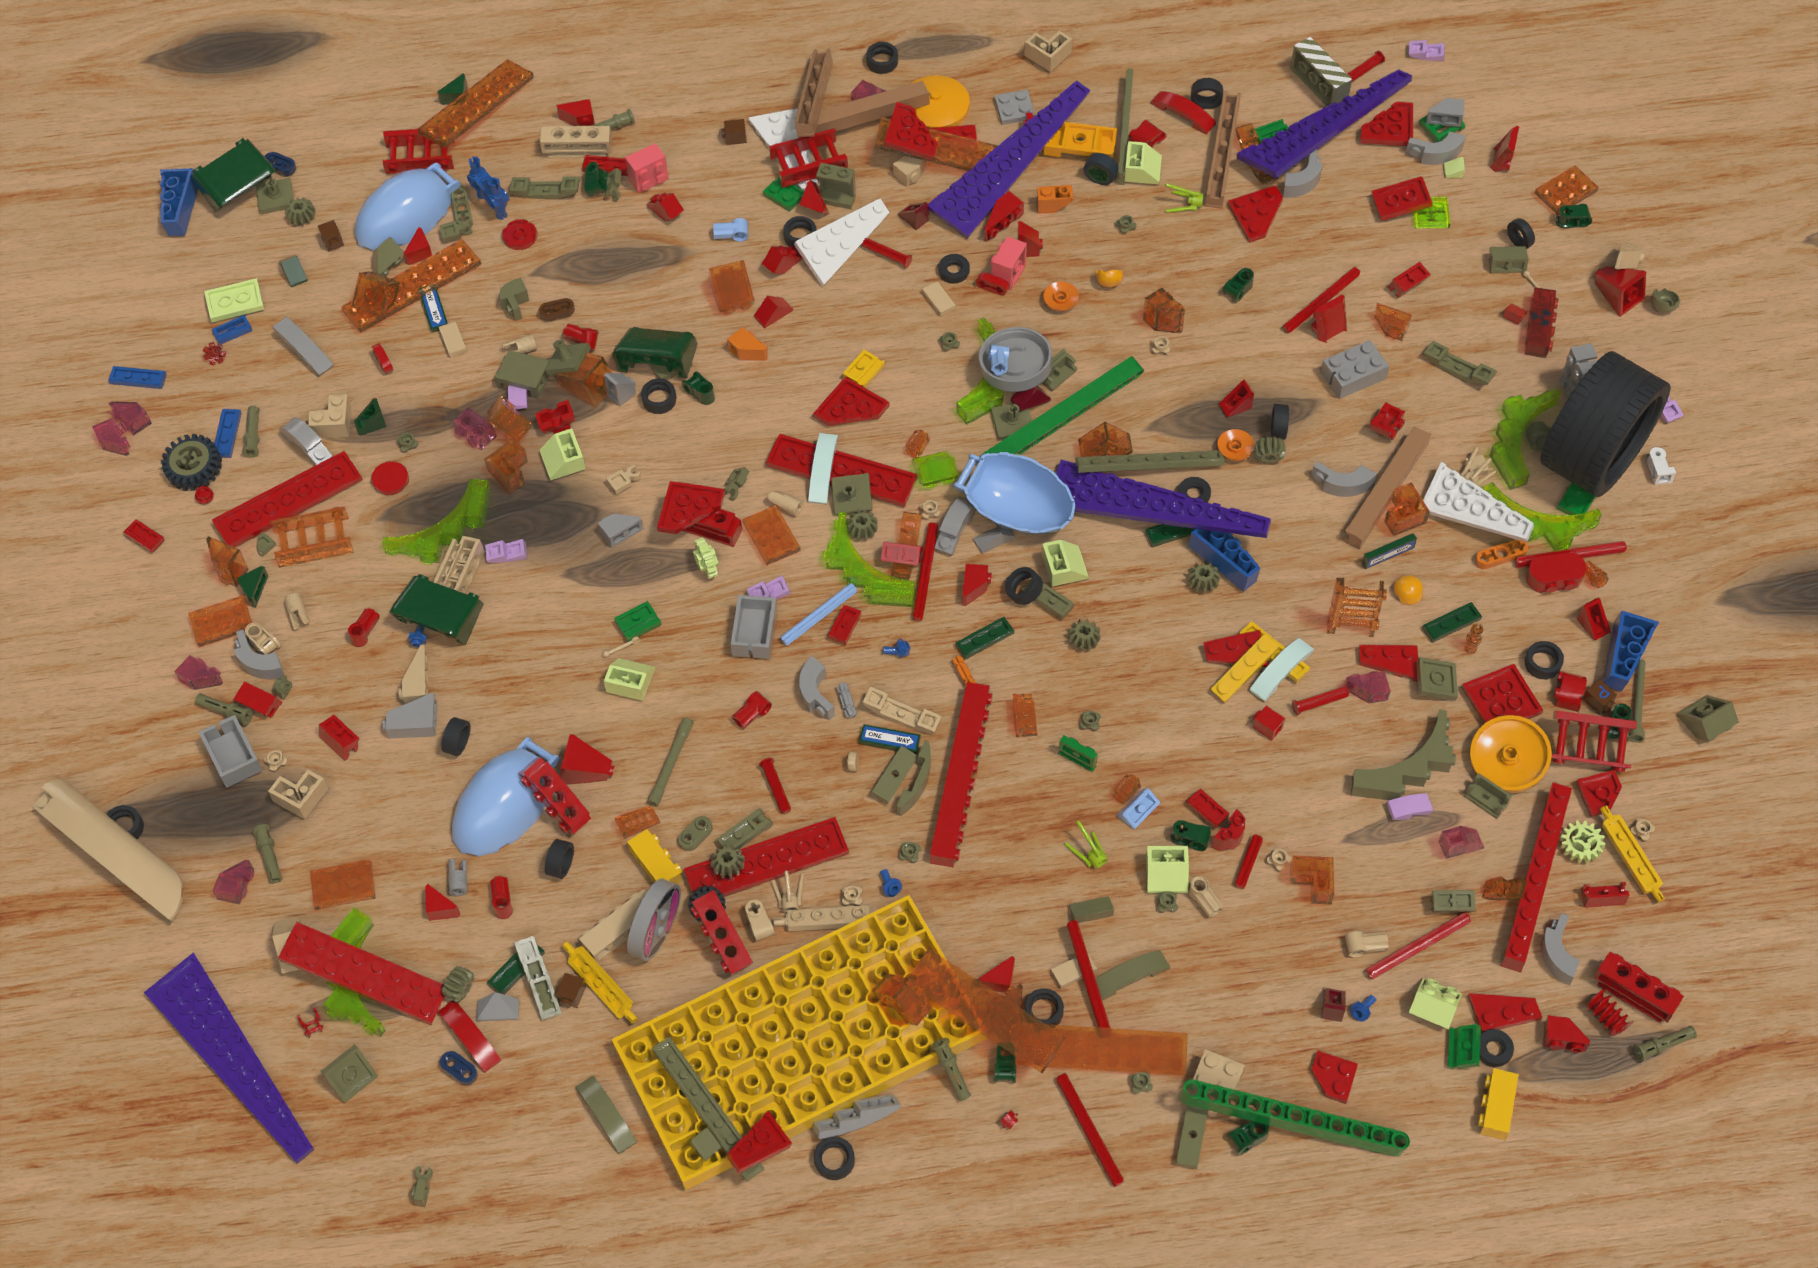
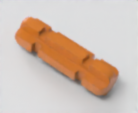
(963, 670)

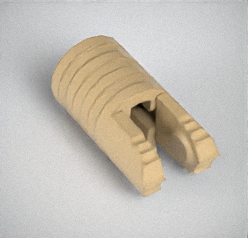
(524, 344)
(786, 502)
(296, 609)

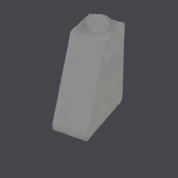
(413, 719)

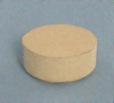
(853, 761)

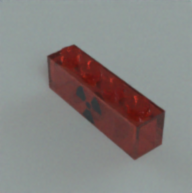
(1540, 322)

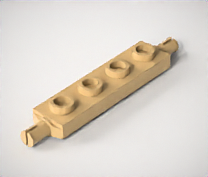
(821, 918)

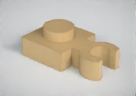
(620, 481)

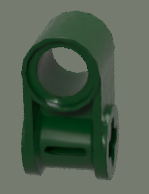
(595, 179)
(1575, 216)
(1237, 286)
(699, 388)
(1618, 709)
(1192, 835)
(1005, 1067)
(1246, 1138)

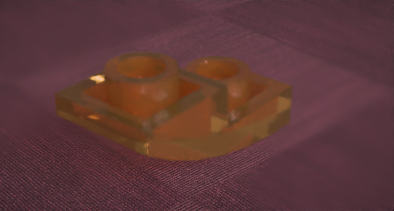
(1503, 889)

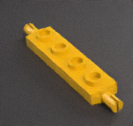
(1632, 854)
(600, 982)

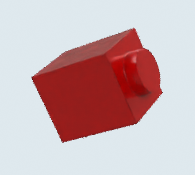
(1268, 722)

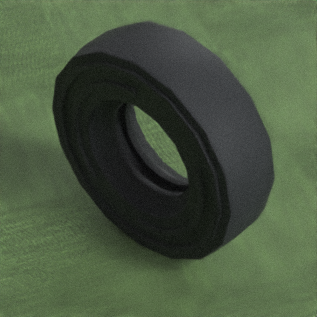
(1528, 234)
(954, 259)
(1196, 482)
(1506, 1043)

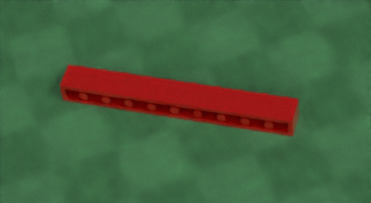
(960, 774)
(1536, 876)

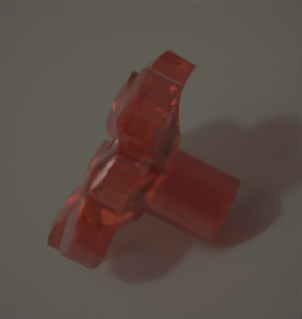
(214, 353)

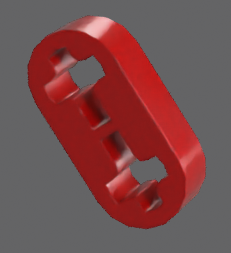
(992, 283)
(382, 358)

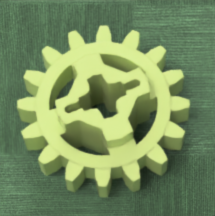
(705, 558)
(1582, 841)

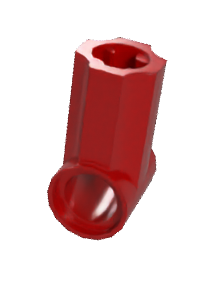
(581, 335)
(360, 630)
(755, 706)
(501, 896)

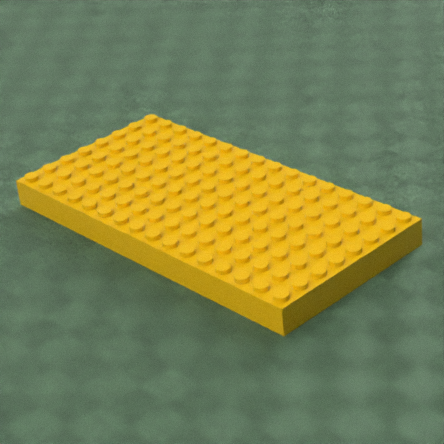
(793, 1037)

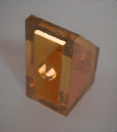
(1392, 321)

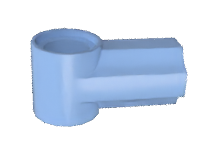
(737, 230)
(999, 359)

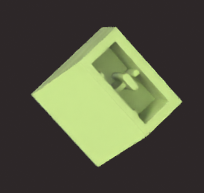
(1142, 164)
(562, 455)
(1063, 562)
(628, 679)
(1167, 869)
(1435, 1002)

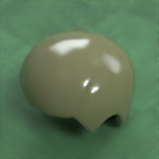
(1665, 300)
(1536, 435)

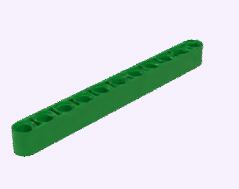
(1070, 408)
(1304, 1116)

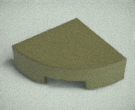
(264, 544)

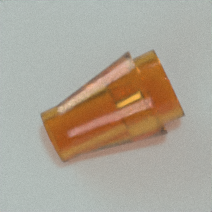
(1596, 576)

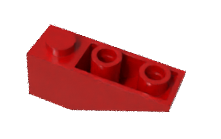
(1005, 211)

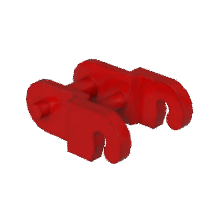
(304, 1025)

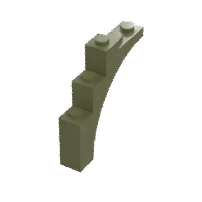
(1391, 781)

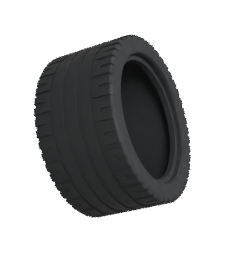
(1605, 423)

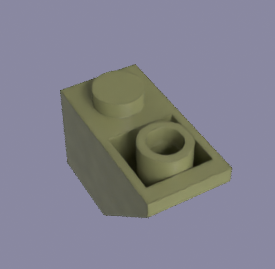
(385, 255)

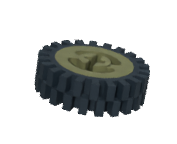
(185, 456)

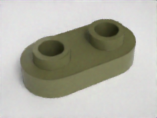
(696, 832)

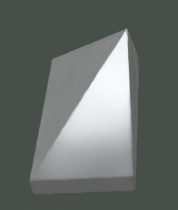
(993, 539)
(497, 1008)

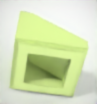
(1454, 168)

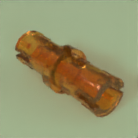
(1474, 638)

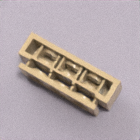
(575, 141)
(460, 564)

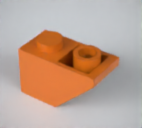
(1053, 198)
(746, 346)

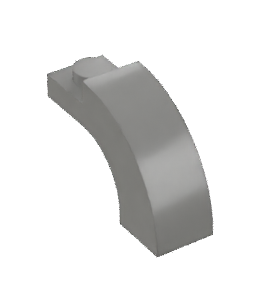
(1437, 152)
(1303, 182)
(303, 436)
(1344, 484)
(953, 524)
(256, 664)
(810, 678)
(1556, 958)

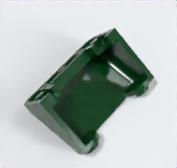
(232, 174)
(656, 348)
(437, 608)

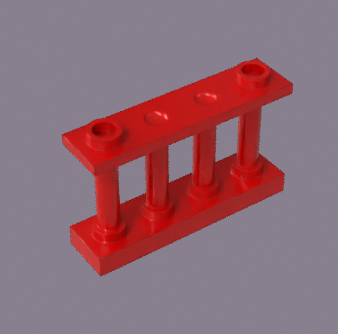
(412, 138)
(806, 172)
(1604, 725)

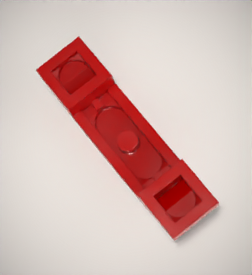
(1186, 108)
(469, 1035)

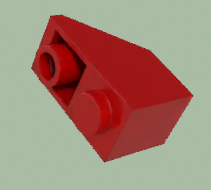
(665, 206)
(781, 259)
(1564, 1034)

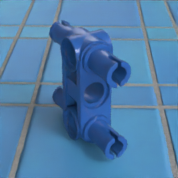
(488, 188)

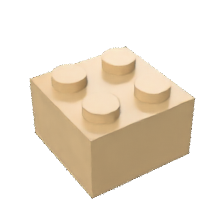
(1218, 1071)

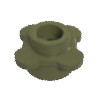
(1126, 223)
(949, 336)
(407, 437)
(282, 686)
(1090, 715)
(910, 846)
(1167, 896)
(1141, 1076)

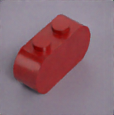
(1556, 572)

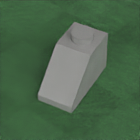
(1447, 112)
(619, 387)
(619, 527)

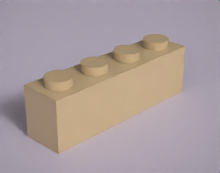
(611, 930)

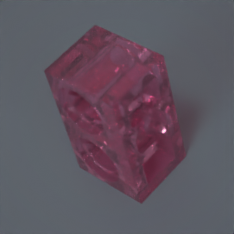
(478, 430)

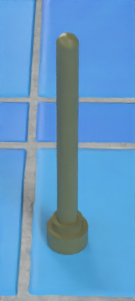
(1638, 734)

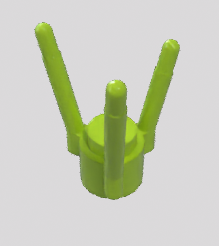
(1194, 198)
(1096, 856)

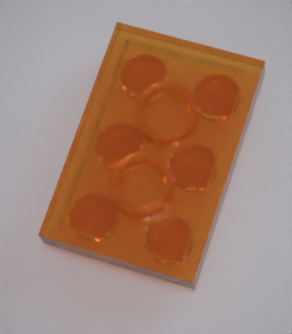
(1566, 189)
(771, 535)
(220, 620)
(343, 884)

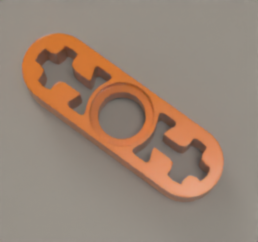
(1495, 560)

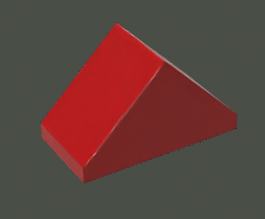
(813, 199)
(418, 248)
(772, 310)
(1238, 400)
(1594, 619)
(439, 906)
(1000, 977)

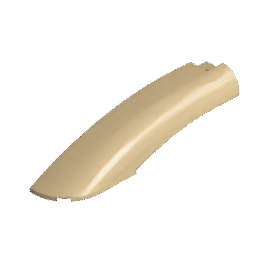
(112, 846)

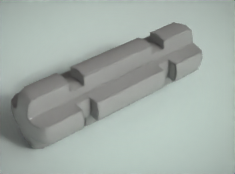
(846, 700)

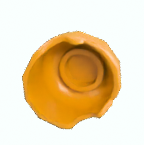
(1109, 278)
(1408, 589)

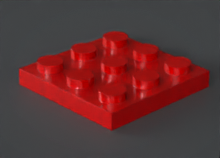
(1502, 694)

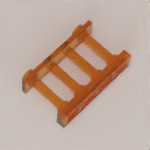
(312, 552)
(1338, 602)

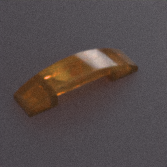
(1247, 136)
(908, 535)

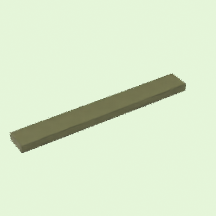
(1125, 126)
(1149, 461)
(701, 1099)

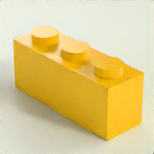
(653, 858)
(1498, 1103)

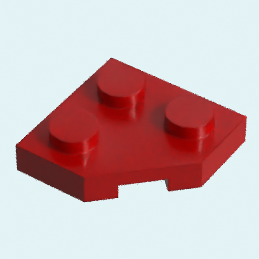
(1599, 791)
(1334, 1076)

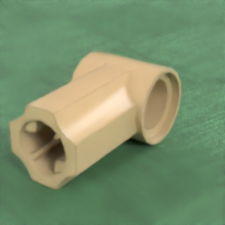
(1206, 897)
(1361, 944)

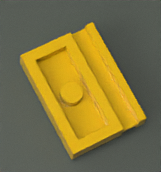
(864, 368)

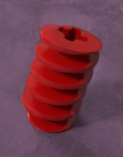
(1608, 1014)

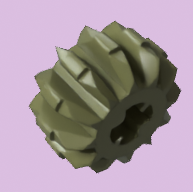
(300, 211)
(1269, 450)
(862, 525)
(1203, 577)
(1084, 635)
(734, 859)
(458, 984)

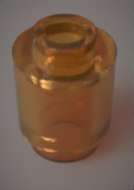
(917, 443)
(1126, 788)

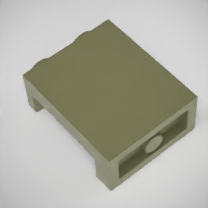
(837, 185)
(523, 372)

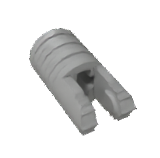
(457, 878)

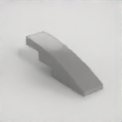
(303, 346)
(862, 1114)

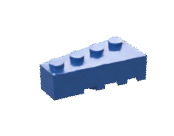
(177, 199)

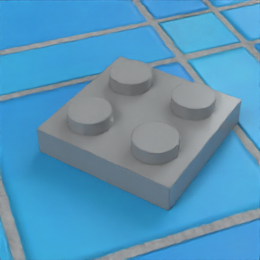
(1013, 106)

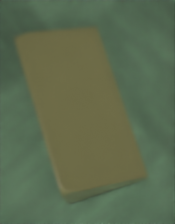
(1092, 909)

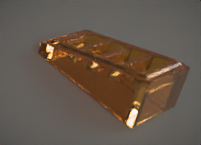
(625, 818)

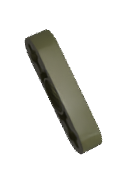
(462, 202)

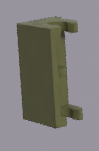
(1508, 259)
(1061, 370)
(1488, 796)
(1453, 900)

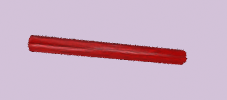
(1322, 299)
(1584, 552)
(925, 572)
(1418, 945)
(1088, 974)
(1090, 1130)

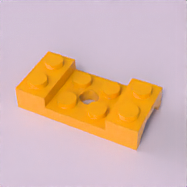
(1097, 140)

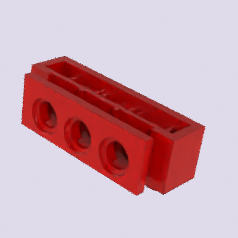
(719, 527)
(566, 798)
(711, 902)
(1638, 988)

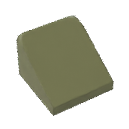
(705, 1144)

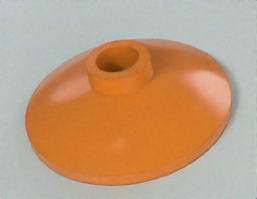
(1061, 290)
(1235, 439)

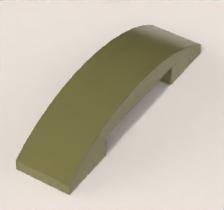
(544, 190)
(1458, 367)
(909, 799)
(1131, 972)
(606, 1114)

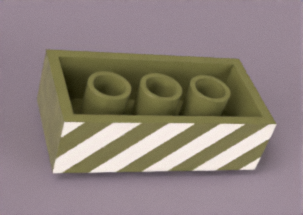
(1320, 72)

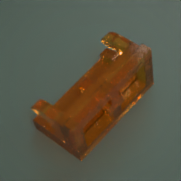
(1024, 715)

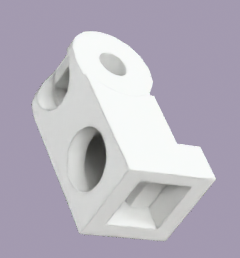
(1658, 467)

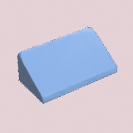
(1138, 808)

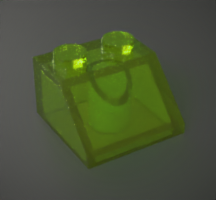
(935, 468)

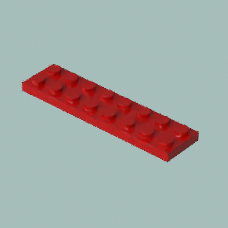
(886, 482)
(287, 499)
(774, 856)
(362, 973)

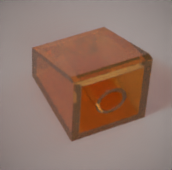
(731, 287)
(587, 381)

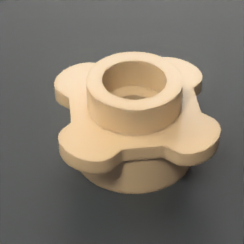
(1161, 345)
(930, 504)
(273, 755)
(1646, 825)
(1279, 853)
(852, 890)

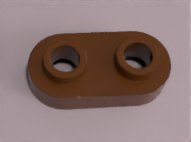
(556, 309)

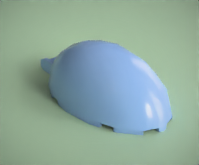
(403, 205)
(1017, 493)
(496, 804)

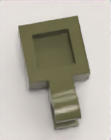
(613, 183)
(452, 231)
(736, 479)
(421, 1190)

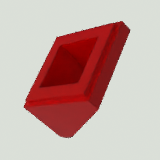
(1514, 313)

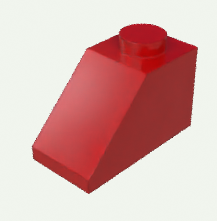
(576, 113)
(1031, 237)
(975, 582)

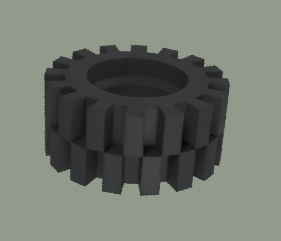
(701, 891)

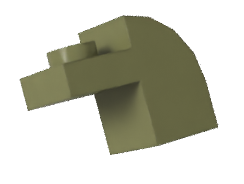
(513, 295)

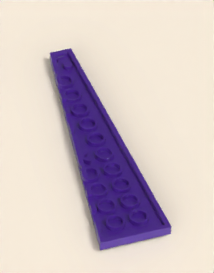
(1302, 138)
(976, 192)
(1133, 500)
(206, 1023)

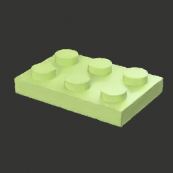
(234, 300)

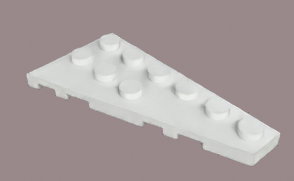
(779, 128)
(835, 243)
(1466, 503)

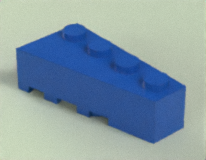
(1226, 555)
(1626, 647)

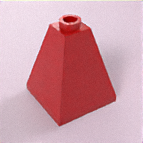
(1621, 287)
(584, 763)

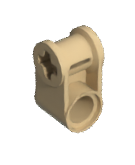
(263, 641)
(759, 922)

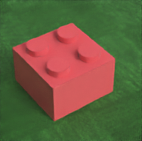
(647, 168)
(1009, 260)

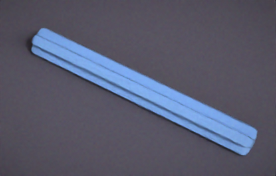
(818, 614)

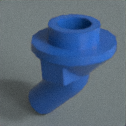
(417, 638)
(902, 648)
(891, 886)
(1361, 1011)

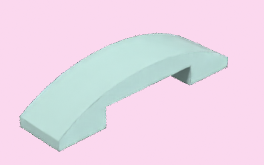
(822, 468)
(1280, 668)

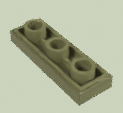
(900, 767)
(1190, 1147)

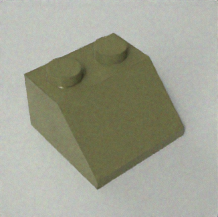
(1709, 717)

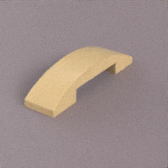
(901, 713)

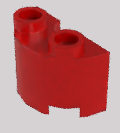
(1147, 134)
(556, 419)
(1388, 421)
(1570, 691)
(1232, 835)

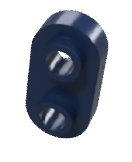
(281, 163)
(459, 1069)

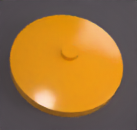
(947, 104)
(1511, 753)

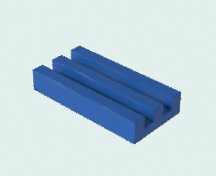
(232, 331)

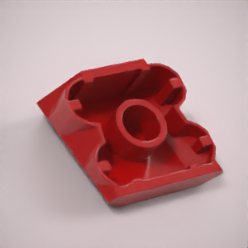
(1504, 151)
(1330, 319)

